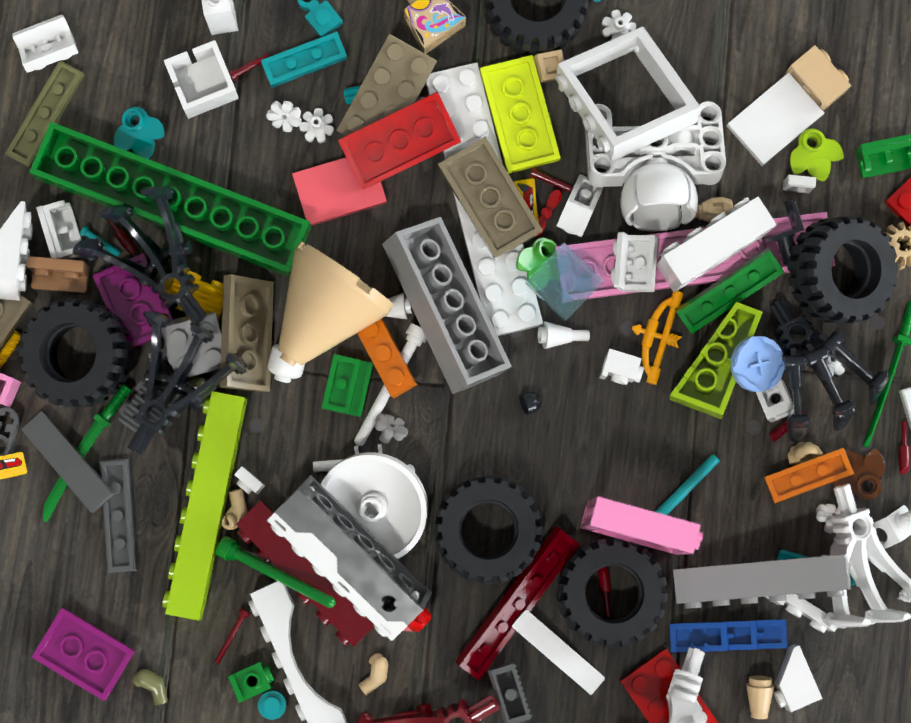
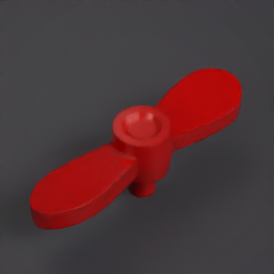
(546, 213)

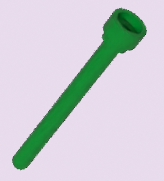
(231, 550)

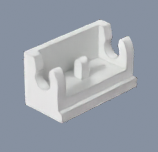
(59, 229)

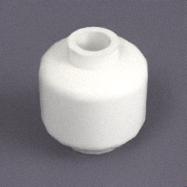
(283, 371)

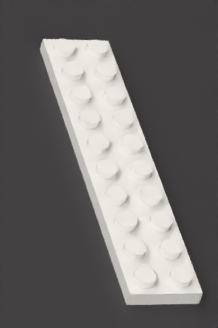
(498, 282)

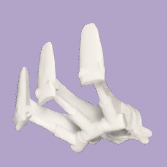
(860, 547)
(685, 689)

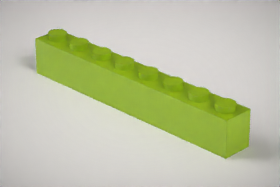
(205, 507)

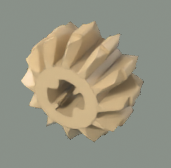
(901, 234)

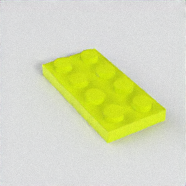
(520, 114)

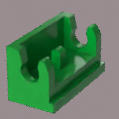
(884, 156)

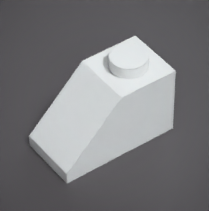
(579, 206)
(795, 681)

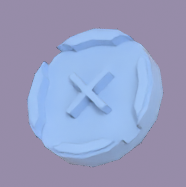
(757, 363)

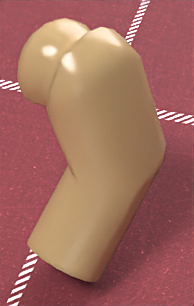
(236, 511)
(378, 674)

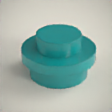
(272, 705)

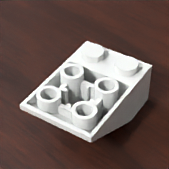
(14, 252)

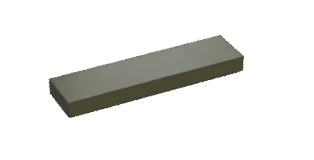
(46, 109)

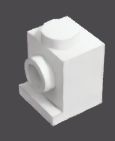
(621, 367)
(780, 410)

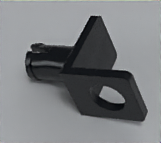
(785, 237)

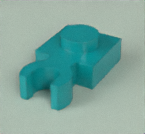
(321, 17)

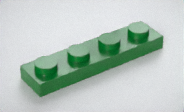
(729, 290)

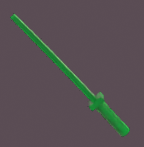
(901, 339)
(100, 423)

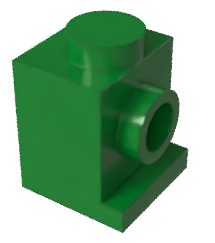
(239, 681)

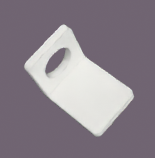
(896, 525)

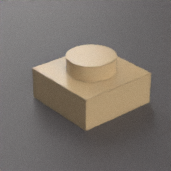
(547, 65)

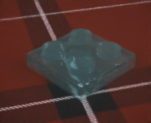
(564, 282)

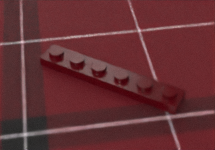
(520, 597)

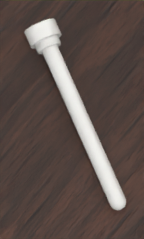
(414, 338)

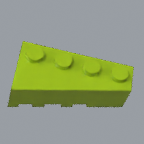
(709, 379)

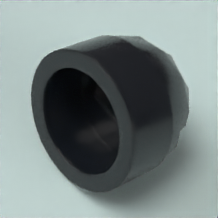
(529, 403)

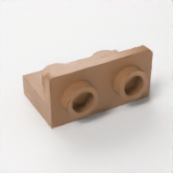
(59, 274)

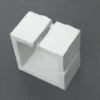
(201, 84)

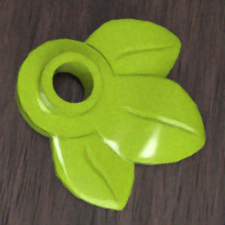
(815, 159)

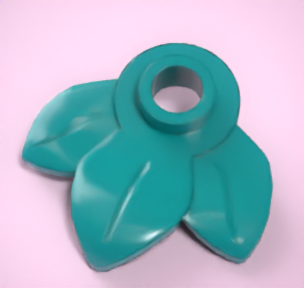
(141, 136)

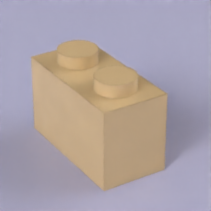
(819, 77)

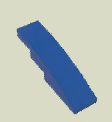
(729, 635)

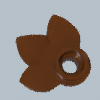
(865, 469)

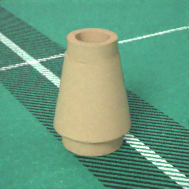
(760, 695)

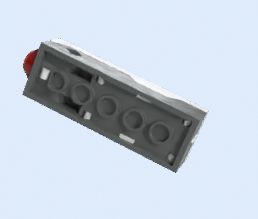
(352, 560)

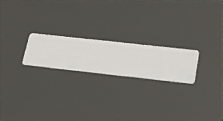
(558, 652)

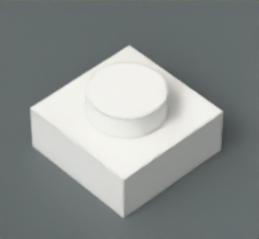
(248, 481)

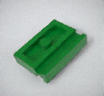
(347, 385)

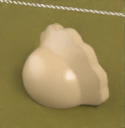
(803, 452)

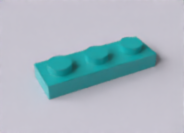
(304, 59)

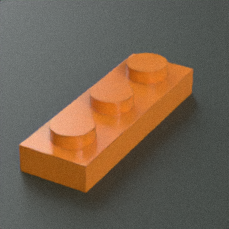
(387, 358)
(808, 475)

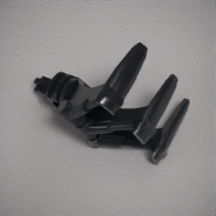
(159, 257)
(814, 351)
(175, 382)

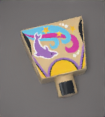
(433, 22)

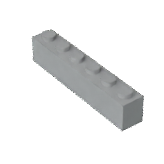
(762, 579)

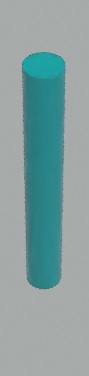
(688, 485)

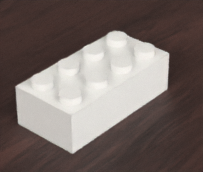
(716, 244)

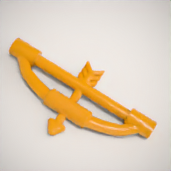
(666, 338)

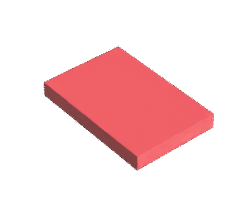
(334, 192)

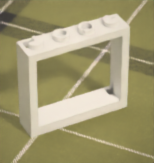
(640, 42)

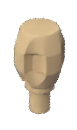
(713, 207)

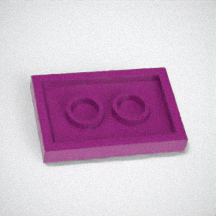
(129, 300)
(83, 654)

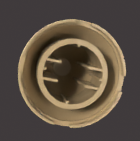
(324, 306)

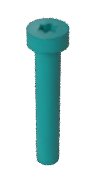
(86, 232)

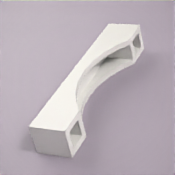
(276, 610)

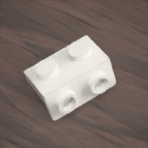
(45, 43)
(635, 262)

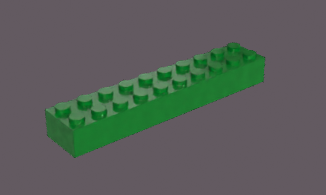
(200, 208)

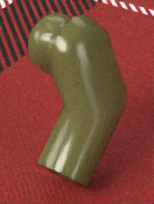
(152, 682)

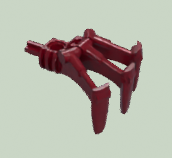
(443, 715)

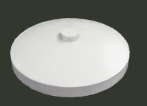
(382, 497)

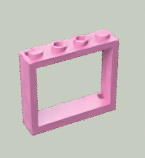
(641, 526)

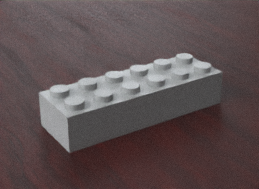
(446, 305)

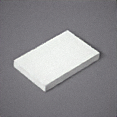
(775, 119)

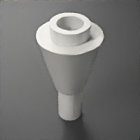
(401, 307)
(555, 335)

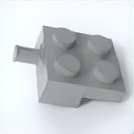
(179, 337)

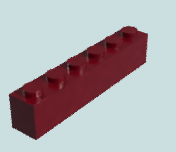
(277, 549)

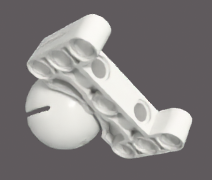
(662, 176)

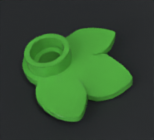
(532, 258)

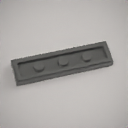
(67, 461)
(119, 517)

